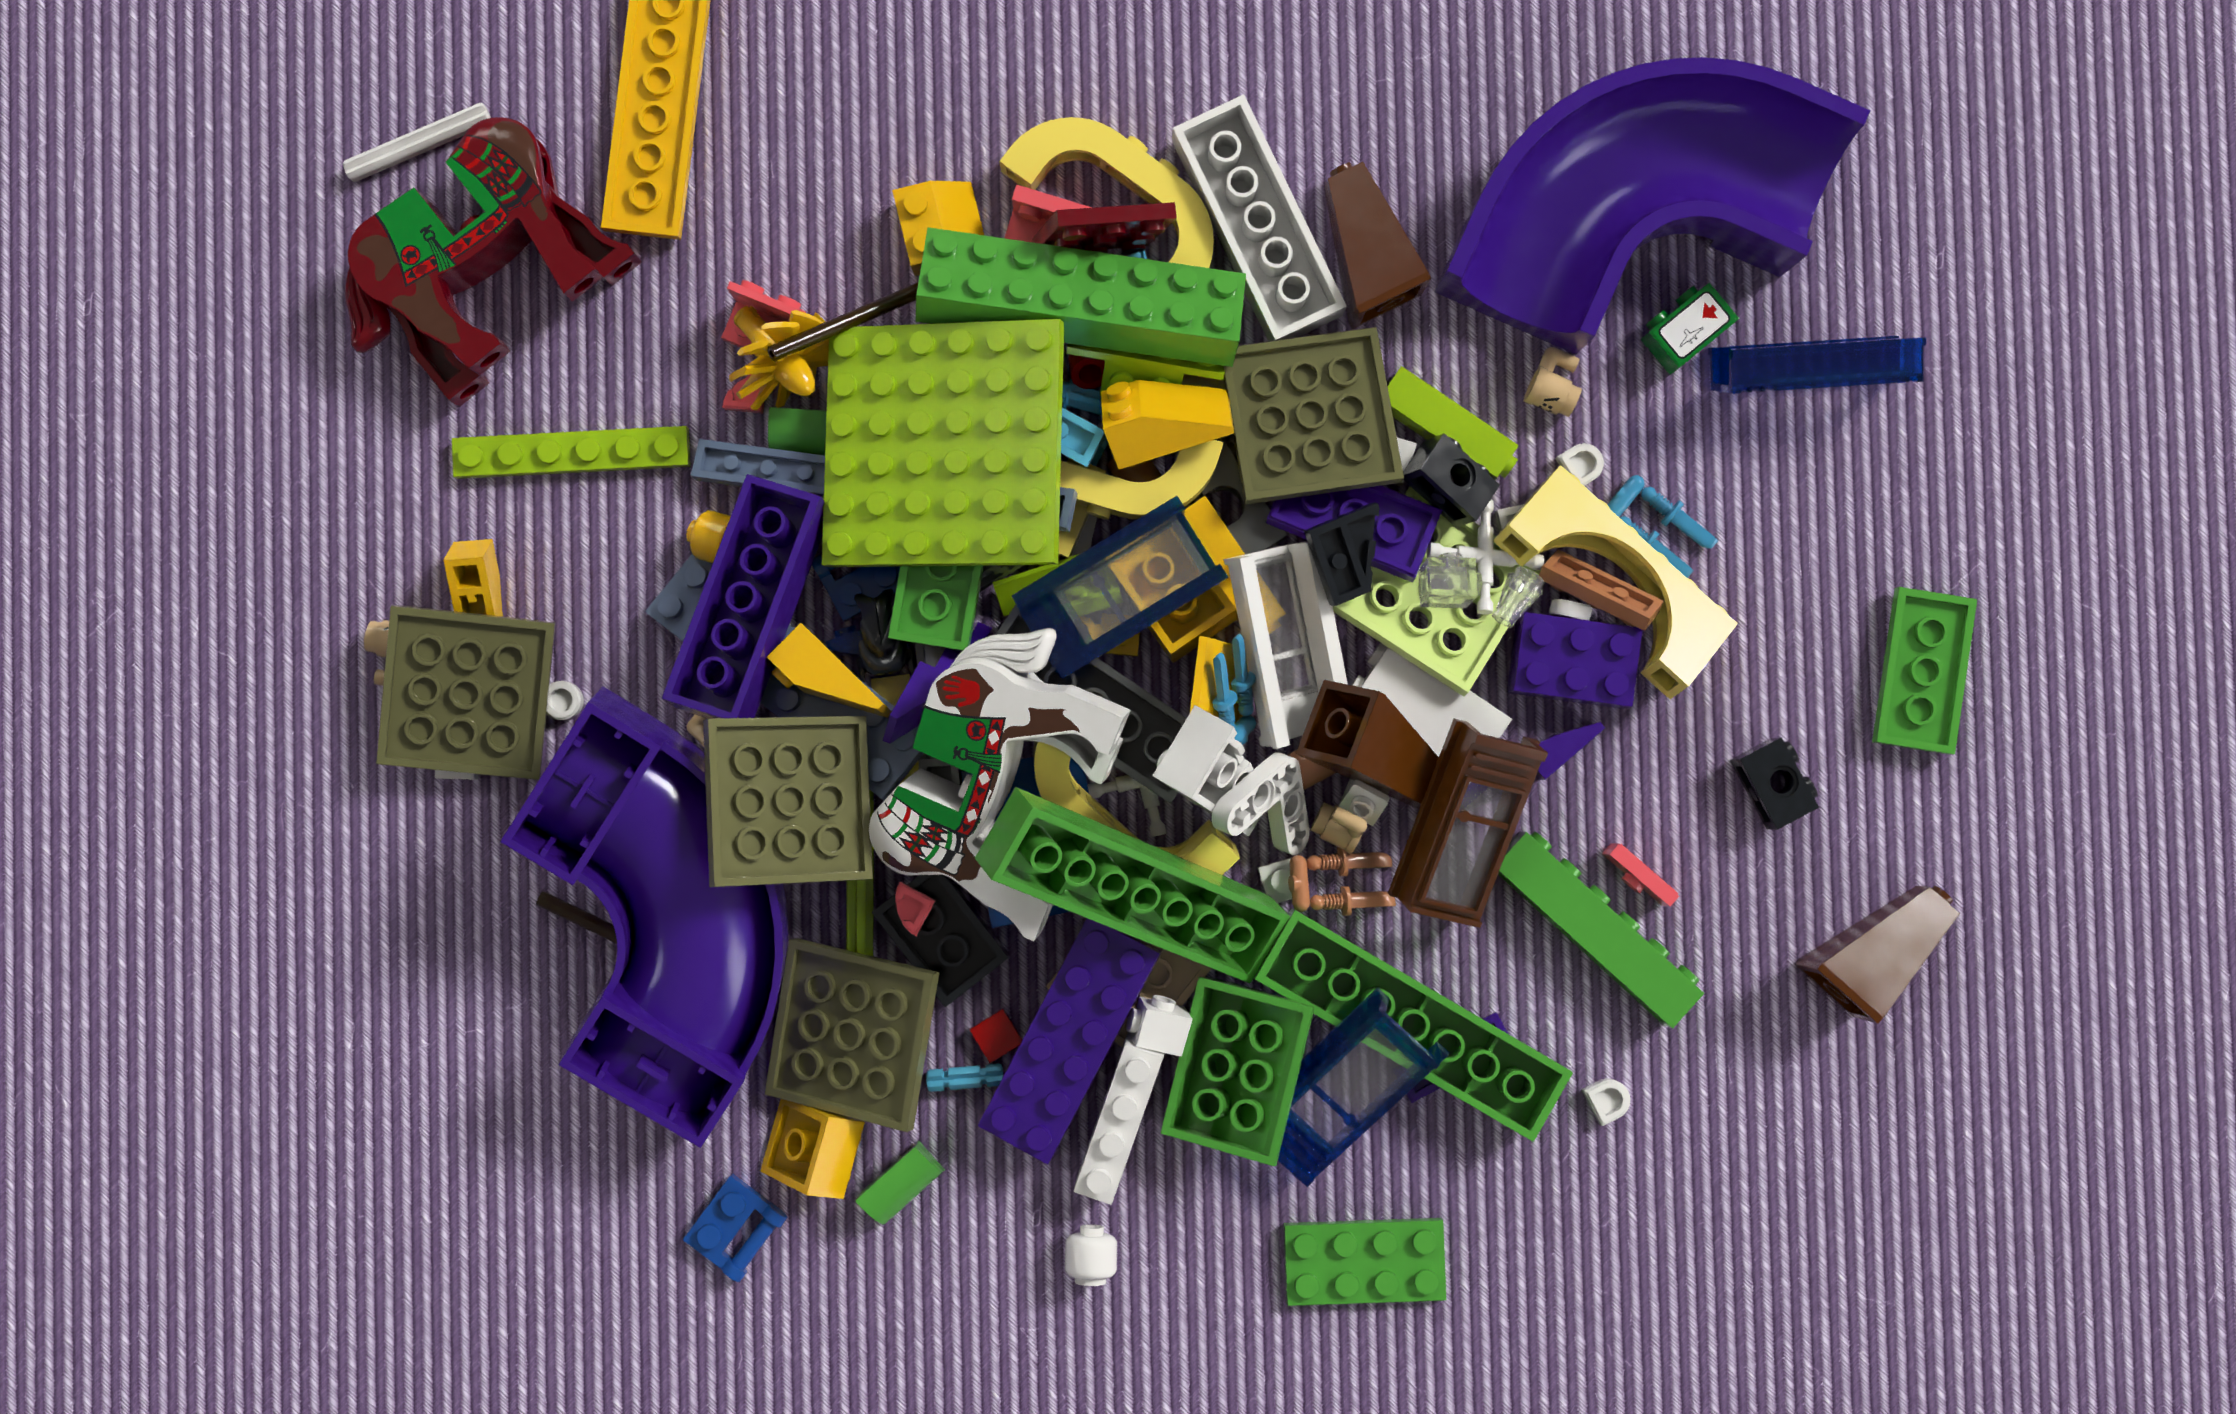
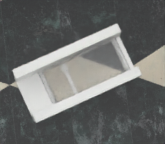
(1286, 636)

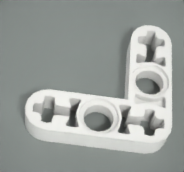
(1277, 782)

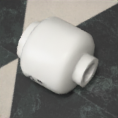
(1091, 1255)

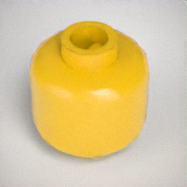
(706, 534)

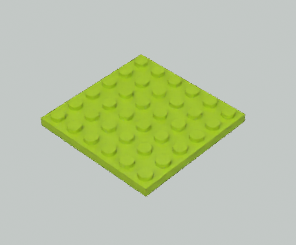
(944, 444)

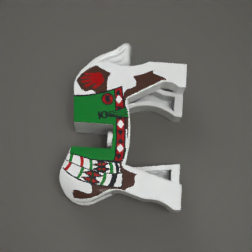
(978, 723)

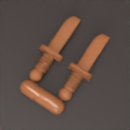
(1341, 861)

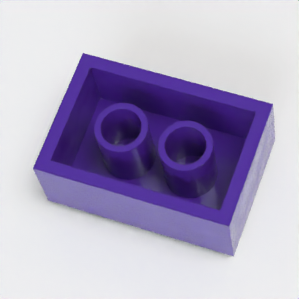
(1574, 660)

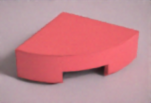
(733, 403)
(912, 907)

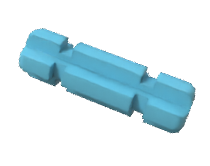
(964, 1077)

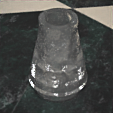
(1518, 594)

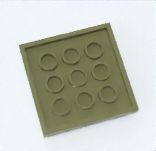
(1312, 416)
(465, 692)
(787, 800)
(851, 1034)

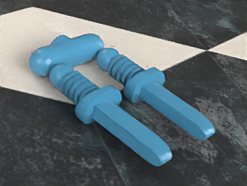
(1673, 514)
(1241, 684)

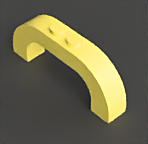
(1126, 161)
(1132, 500)
(1056, 784)

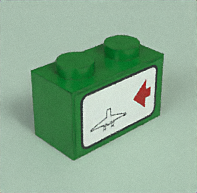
(1689, 328)

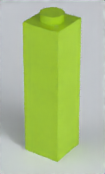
(1433, 413)

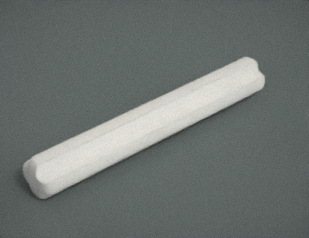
(414, 143)

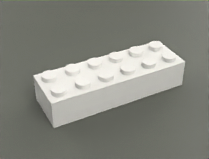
(1258, 220)

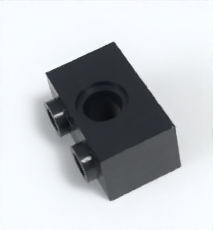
(1430, 477)
(1755, 771)

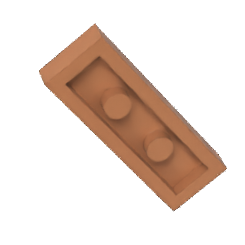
(1601, 590)

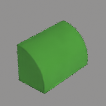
(797, 430)
(899, 1183)

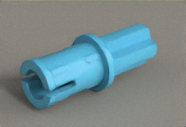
(1082, 399)

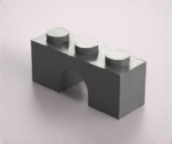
(1251, 528)

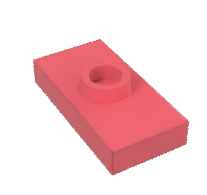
(1639, 876)

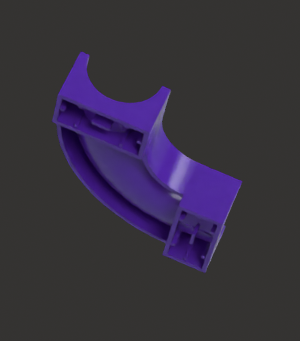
(1642, 158)
(692, 959)

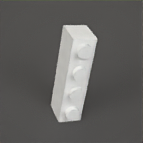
(1118, 1122)

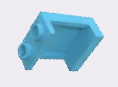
(1081, 439)

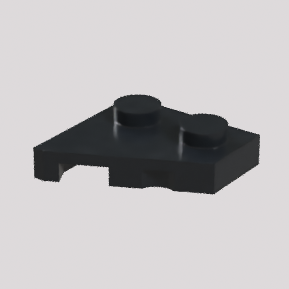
(1344, 553)

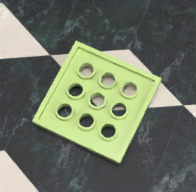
(1426, 646)

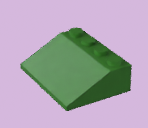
(1238, 1070)

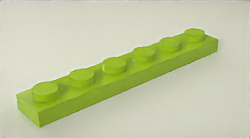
(571, 452)

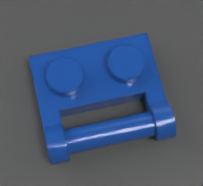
(864, 580)
(723, 1221)

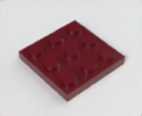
(1107, 227)

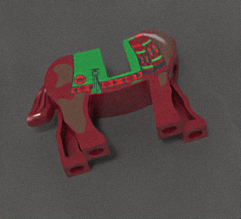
(417, 261)

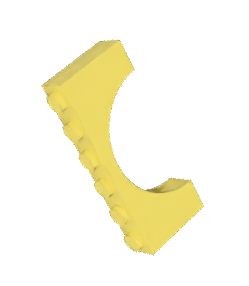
(1570, 516)

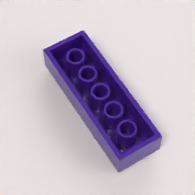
(747, 601)
(1069, 1039)

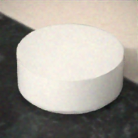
(564, 700)

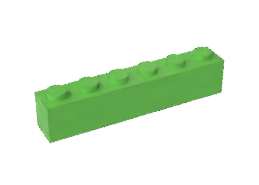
(1598, 930)

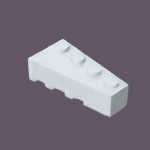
(1204, 761)

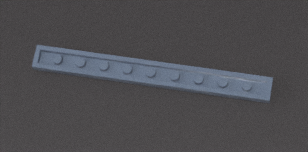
(731, 462)

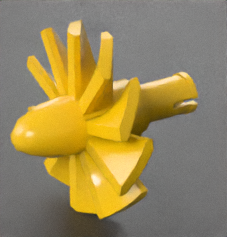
(792, 373)

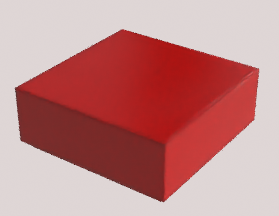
(996, 1035)

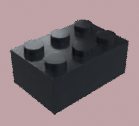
(950, 941)

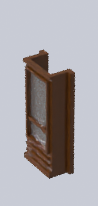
(1465, 824)

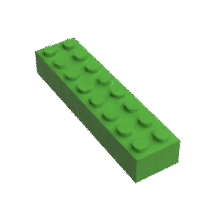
(1097, 295)
(1130, 886)
(1483, 1062)

